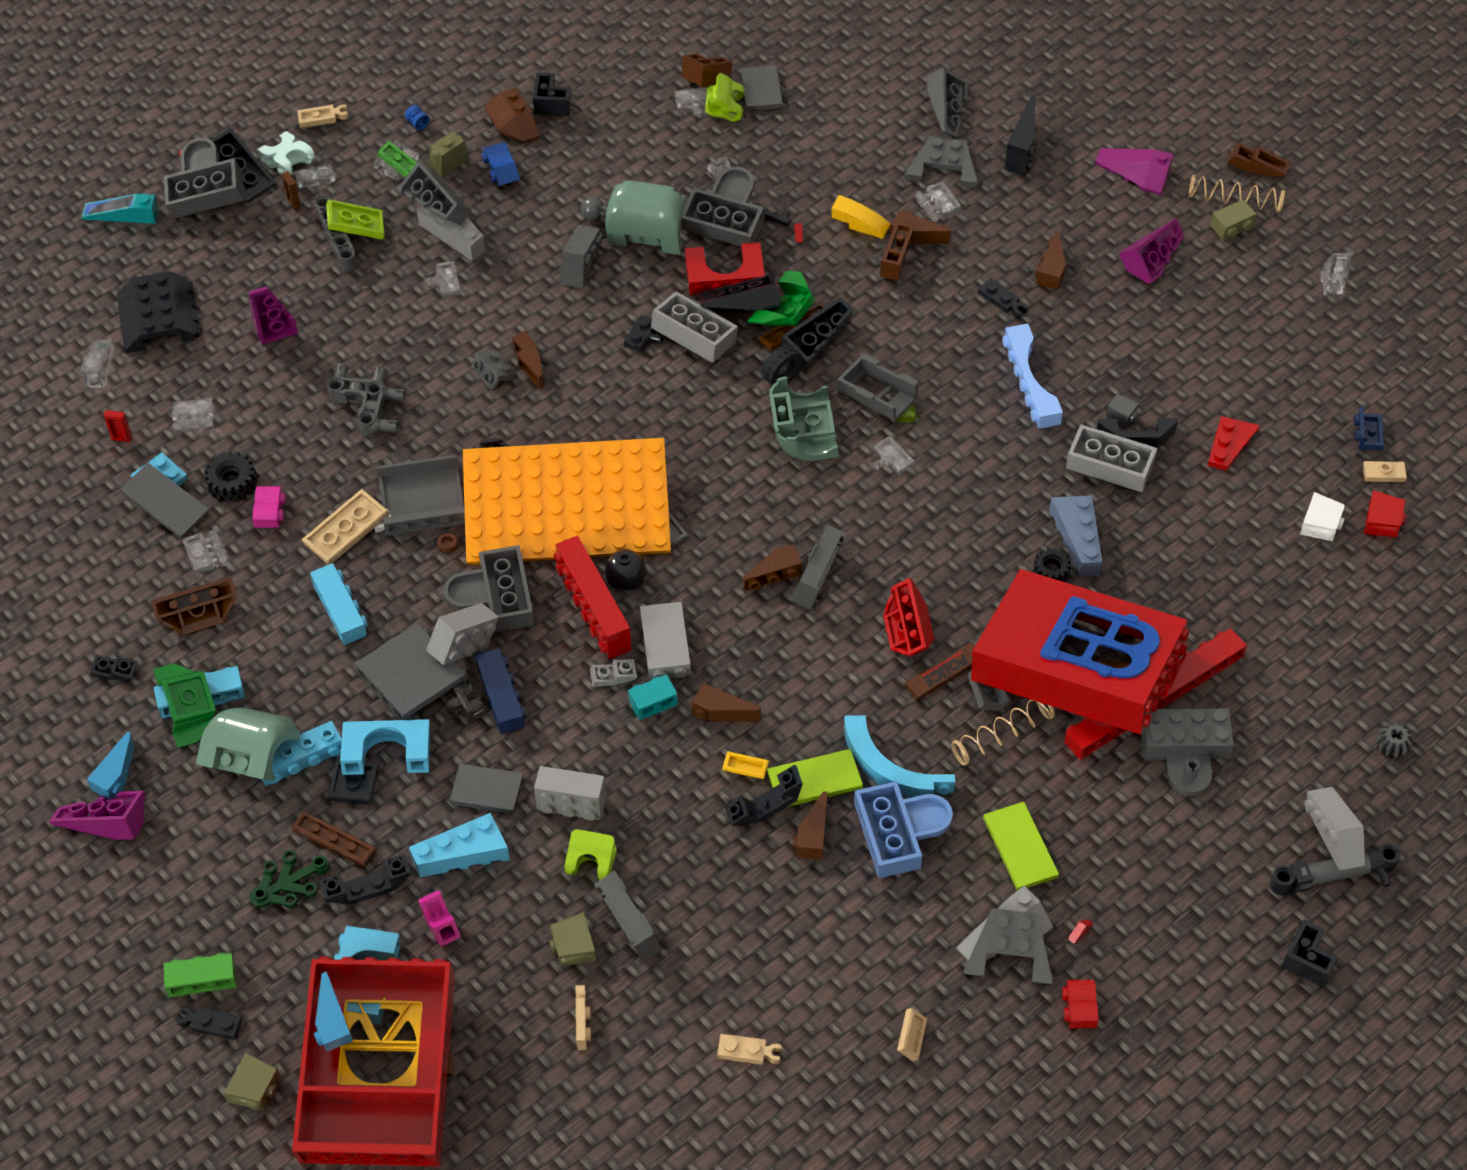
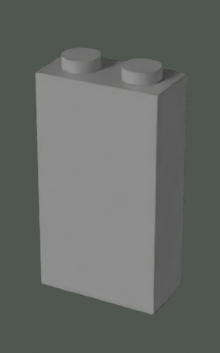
(665, 640)

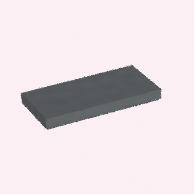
(164, 500)

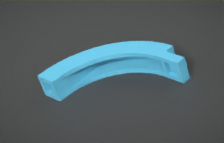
(884, 771)

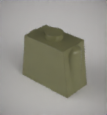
(448, 154)
(572, 941)
(252, 1083)

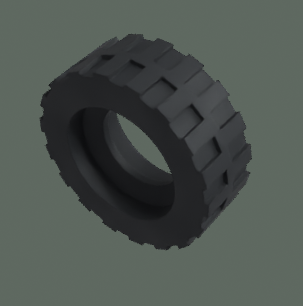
(782, 363)

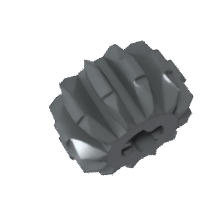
(1395, 740)

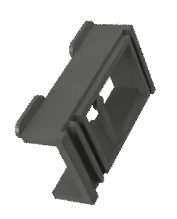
(868, 365)
(818, 567)
(628, 916)

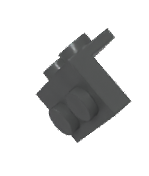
(492, 368)
(989, 697)

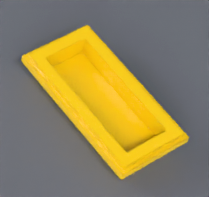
(745, 765)

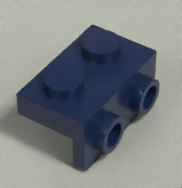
(1368, 431)

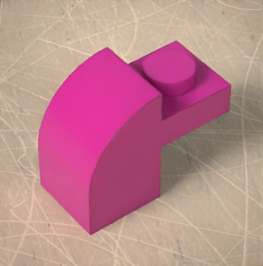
(439, 919)

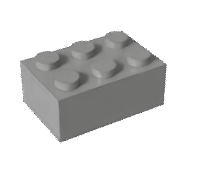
(462, 633)
(570, 793)

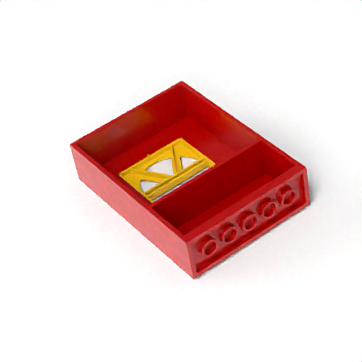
(377, 1123)

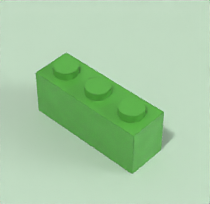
(200, 975)

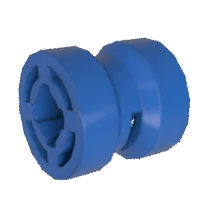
(417, 117)

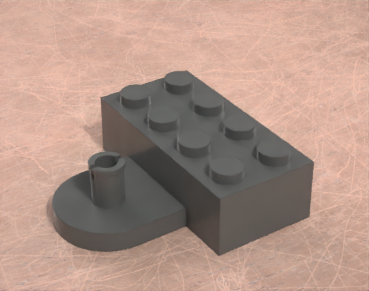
(202, 180)
(725, 210)
(497, 585)
(1187, 744)

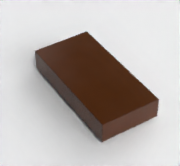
(291, 191)

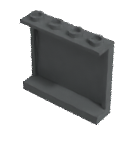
(421, 495)
(408, 675)

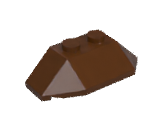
(512, 116)
(196, 606)

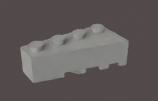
(462, 238)
(1337, 827)

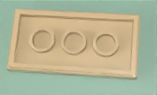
(345, 527)

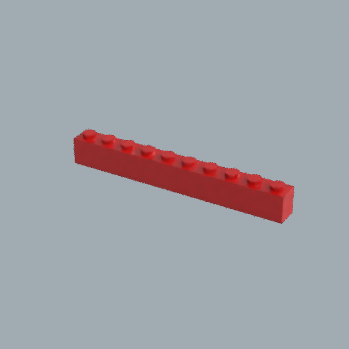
(1193, 670)

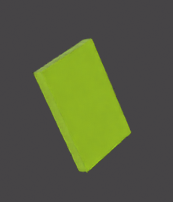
(355, 219)

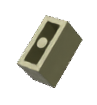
(1233, 220)

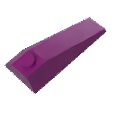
(1142, 166)
(1151, 253)
(270, 316)
(109, 818)

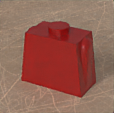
(1384, 515)

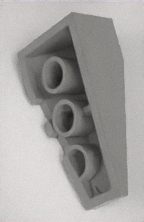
(1021, 901)

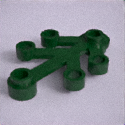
(287, 882)

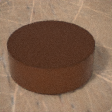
(447, 543)

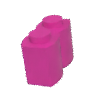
(268, 507)

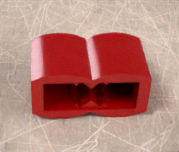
(1081, 1004)

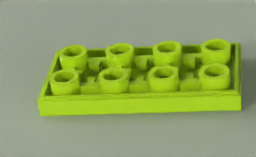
(829, 773)
(1020, 846)

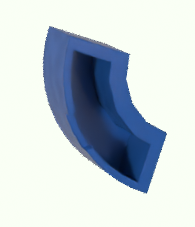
(500, 163)

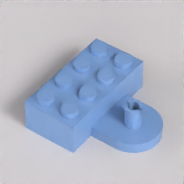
(896, 825)

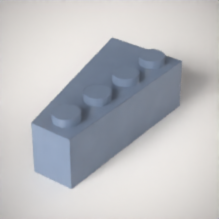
(1079, 532)

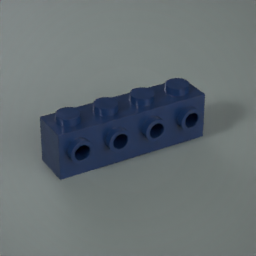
(499, 690)

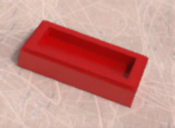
(117, 426)

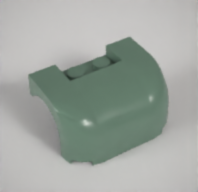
(645, 216)
(803, 422)
(245, 741)

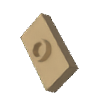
(1384, 471)
(912, 1034)

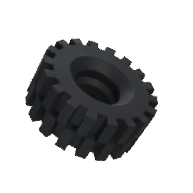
(230, 465)

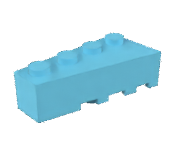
(460, 848)

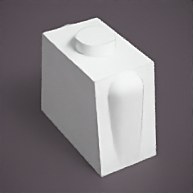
(1323, 518)

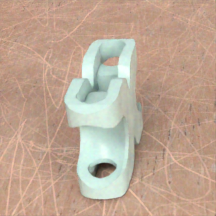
(286, 154)

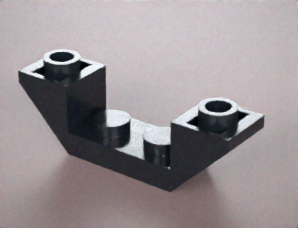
(1164, 431)
(786, 793)
(367, 886)

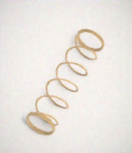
(1281, 200)
(963, 751)

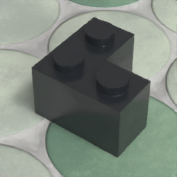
(549, 98)
(1306, 958)

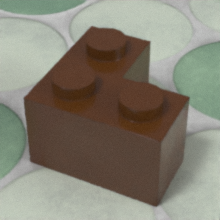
(704, 70)

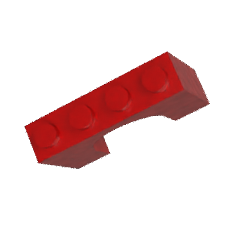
(701, 278)

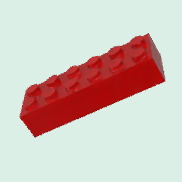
(592, 597)

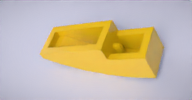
(859, 217)

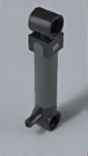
(1303, 875)

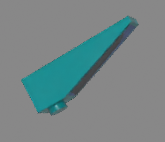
(129, 208)

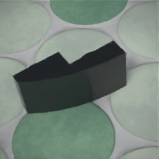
(113, 669)

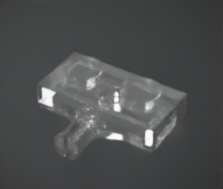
(691, 99)
(314, 175)
(445, 278)
(893, 456)

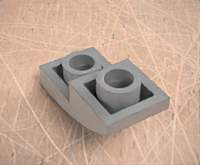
(617, 673)

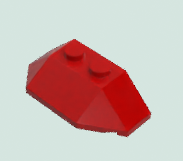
(907, 620)

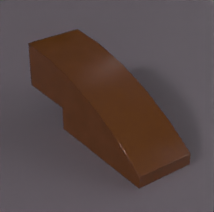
(1258, 161)
(528, 357)

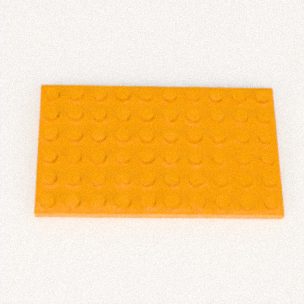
(551, 492)

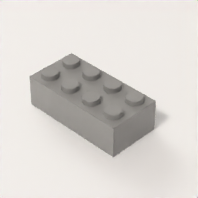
(694, 327)
(1111, 458)

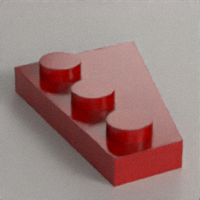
(1229, 441)

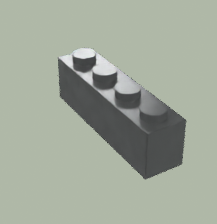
(431, 191)

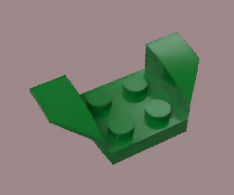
(793, 303)
(187, 701)

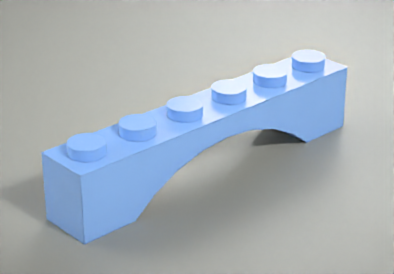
(1043, 405)

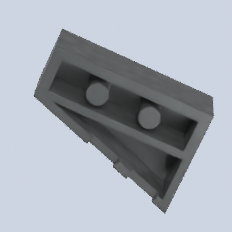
(579, 255)

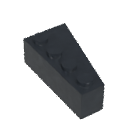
(819, 332)

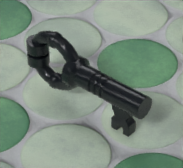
(782, 218)

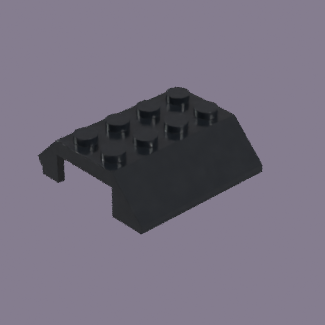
(156, 308)

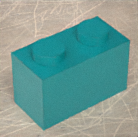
(653, 697)

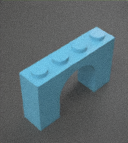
(362, 735)
(365, 943)

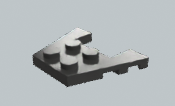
(946, 155)
(1014, 935)

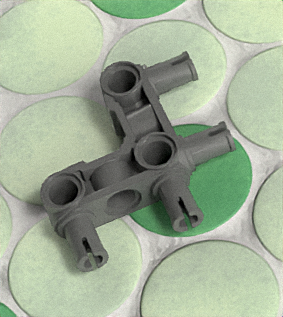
(370, 394)

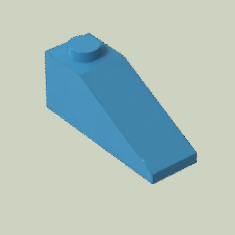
(112, 772)
(329, 1019)

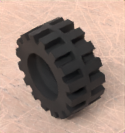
(1052, 557)

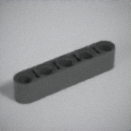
(338, 240)

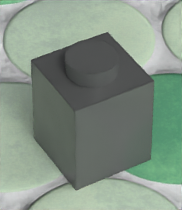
(1123, 409)

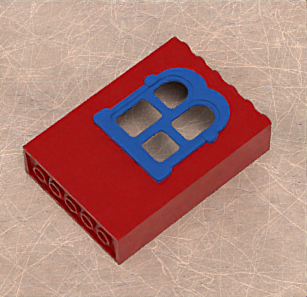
(1024, 657)

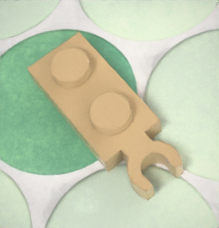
(321, 115)
(583, 1013)
(746, 1049)

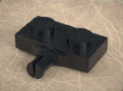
(641, 334)

